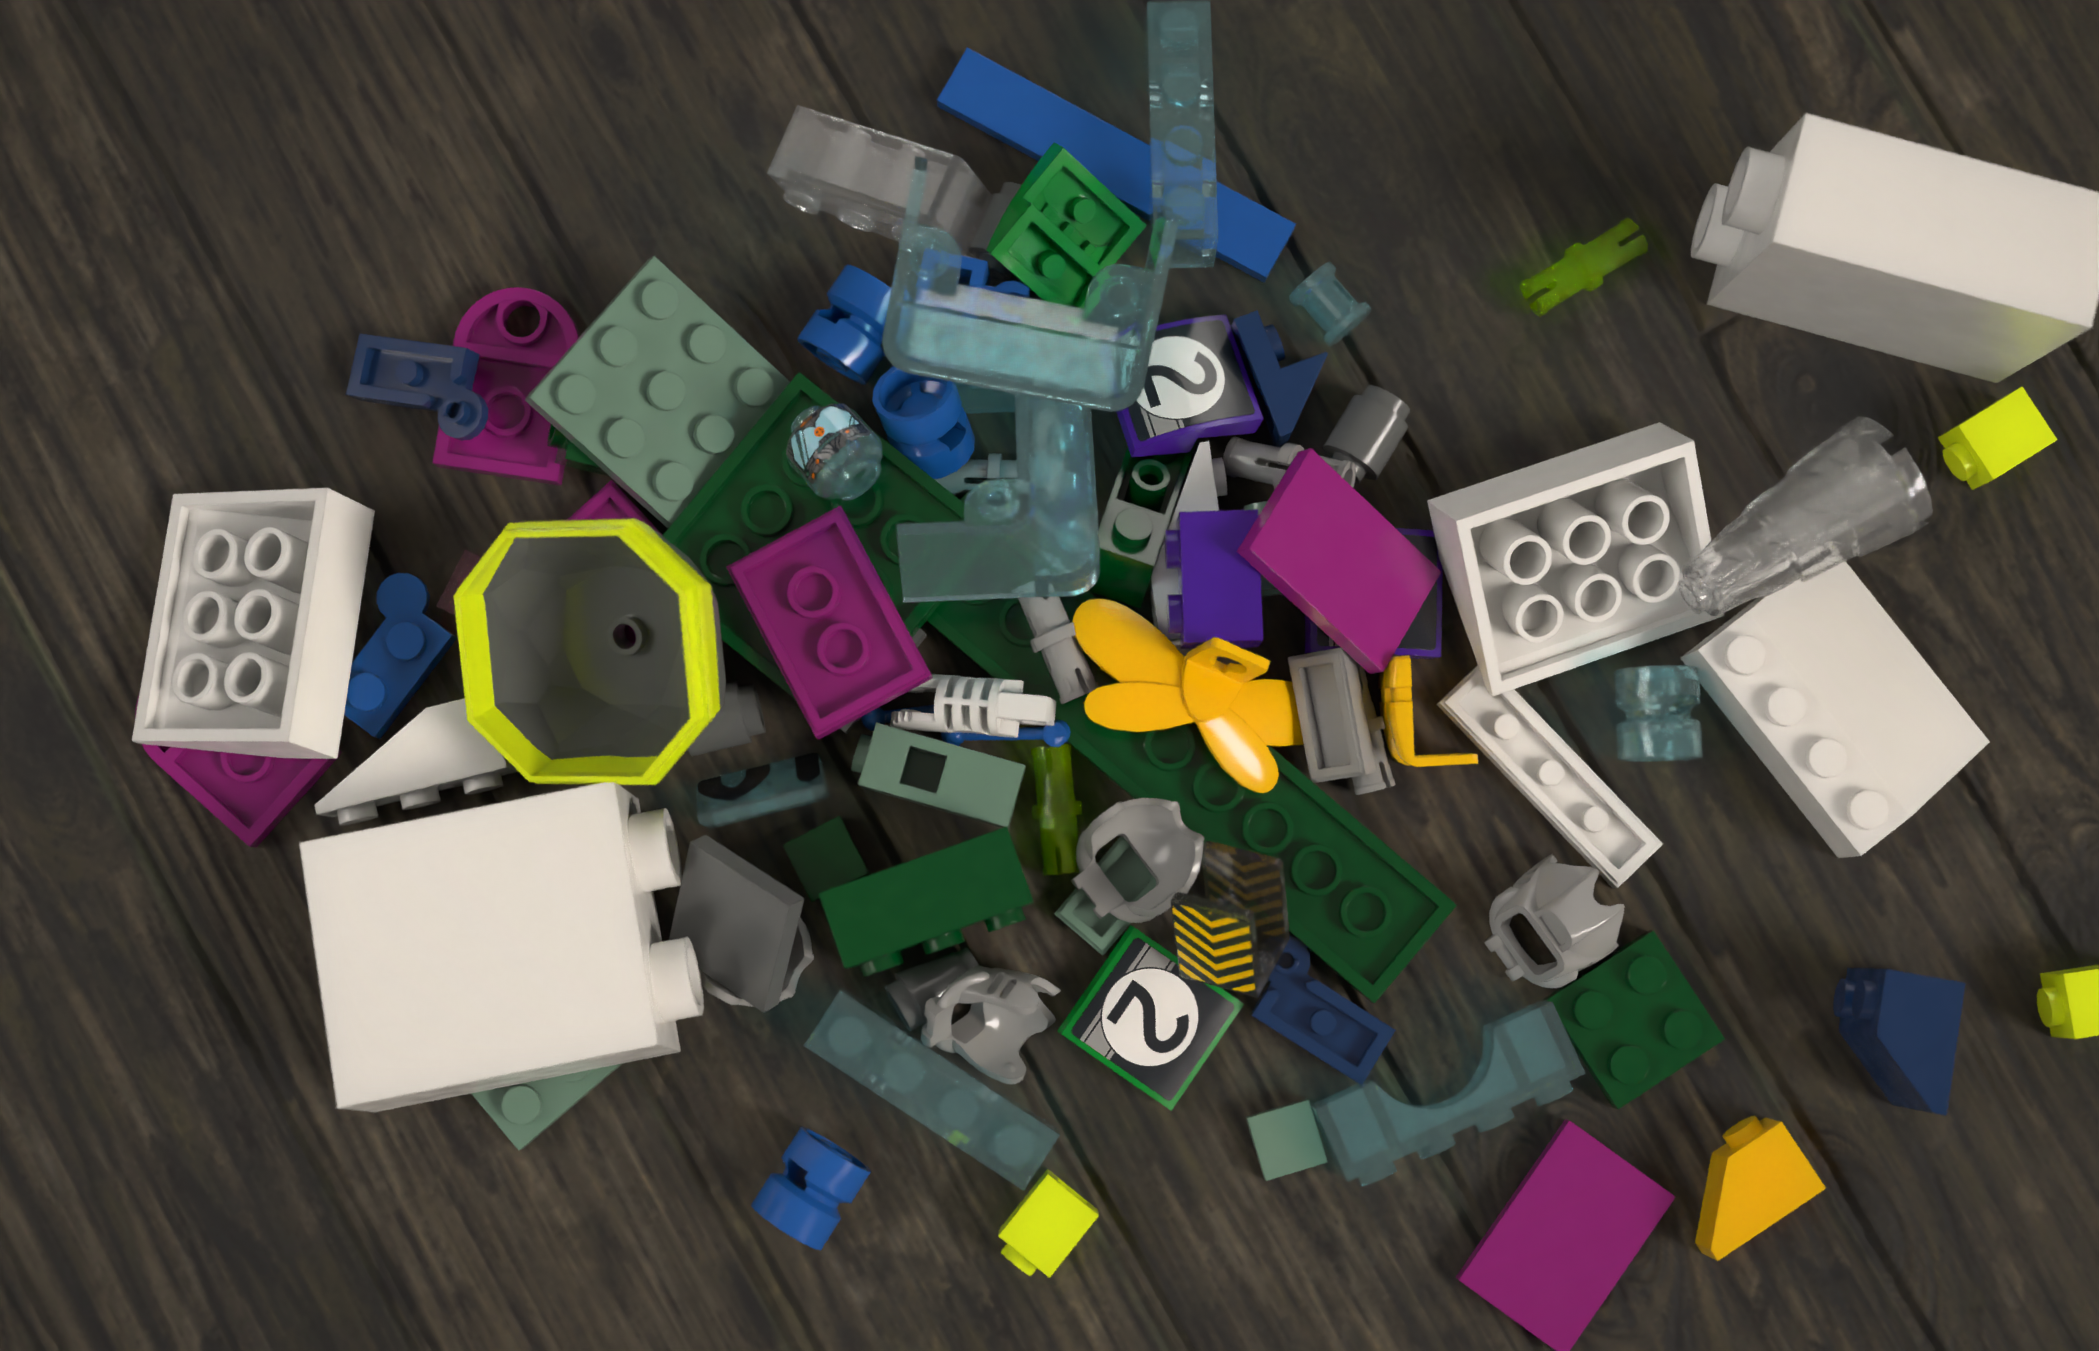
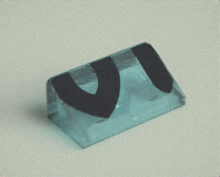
(761, 791)

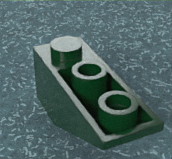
(1137, 523)

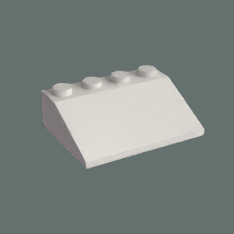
(1574, 555)
(255, 623)
(1837, 707)

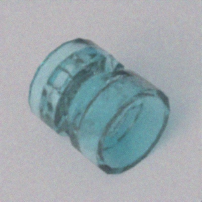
(1658, 713)

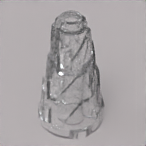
(1825, 511)

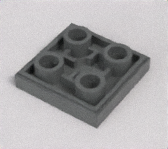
(736, 922)

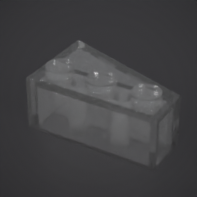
(867, 178)

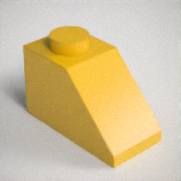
(1752, 1185)

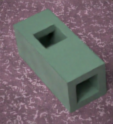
(938, 775)

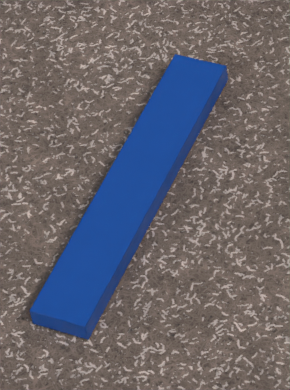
(1035, 118)

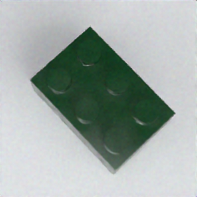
(927, 902)

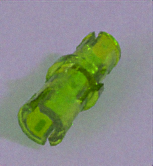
(1583, 266)
(1056, 809)

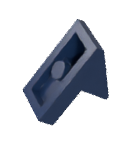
(1278, 390)

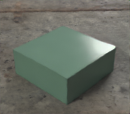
(1286, 1139)

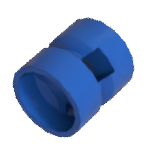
(853, 326)
(924, 421)
(810, 1188)

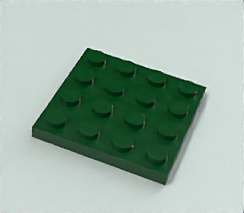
(762, 498)

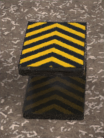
(1241, 924)

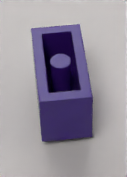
(1215, 583)

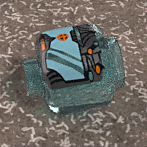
(834, 451)

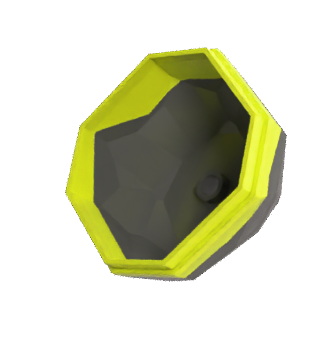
(551, 657)

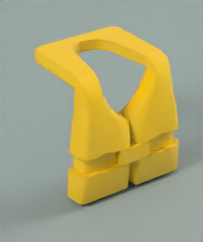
(1398, 719)

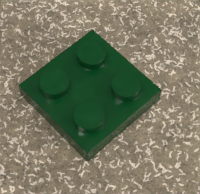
(1634, 1019)

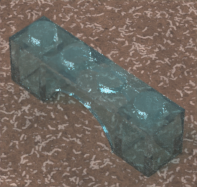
(1182, 126)
(1520, 1060)
(932, 1089)

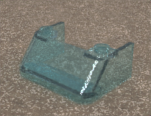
(1018, 342)
(1021, 532)

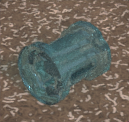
(1329, 304)

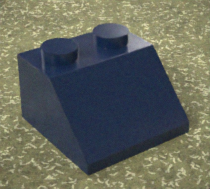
(1902, 1032)

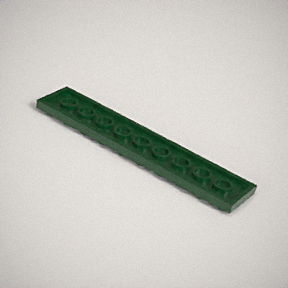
(1343, 885)

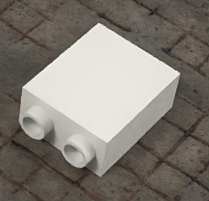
(1903, 249)
(497, 946)

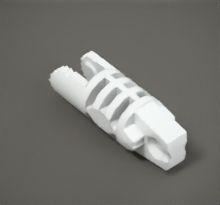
(977, 707)

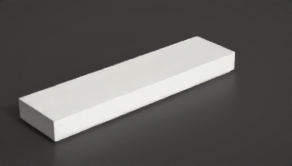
(1552, 777)

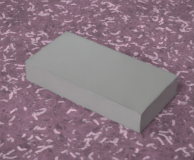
(1332, 715)

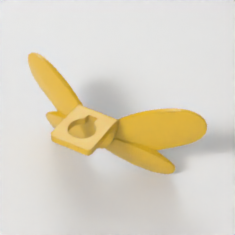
(1169, 690)

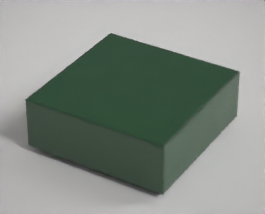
(825, 858)

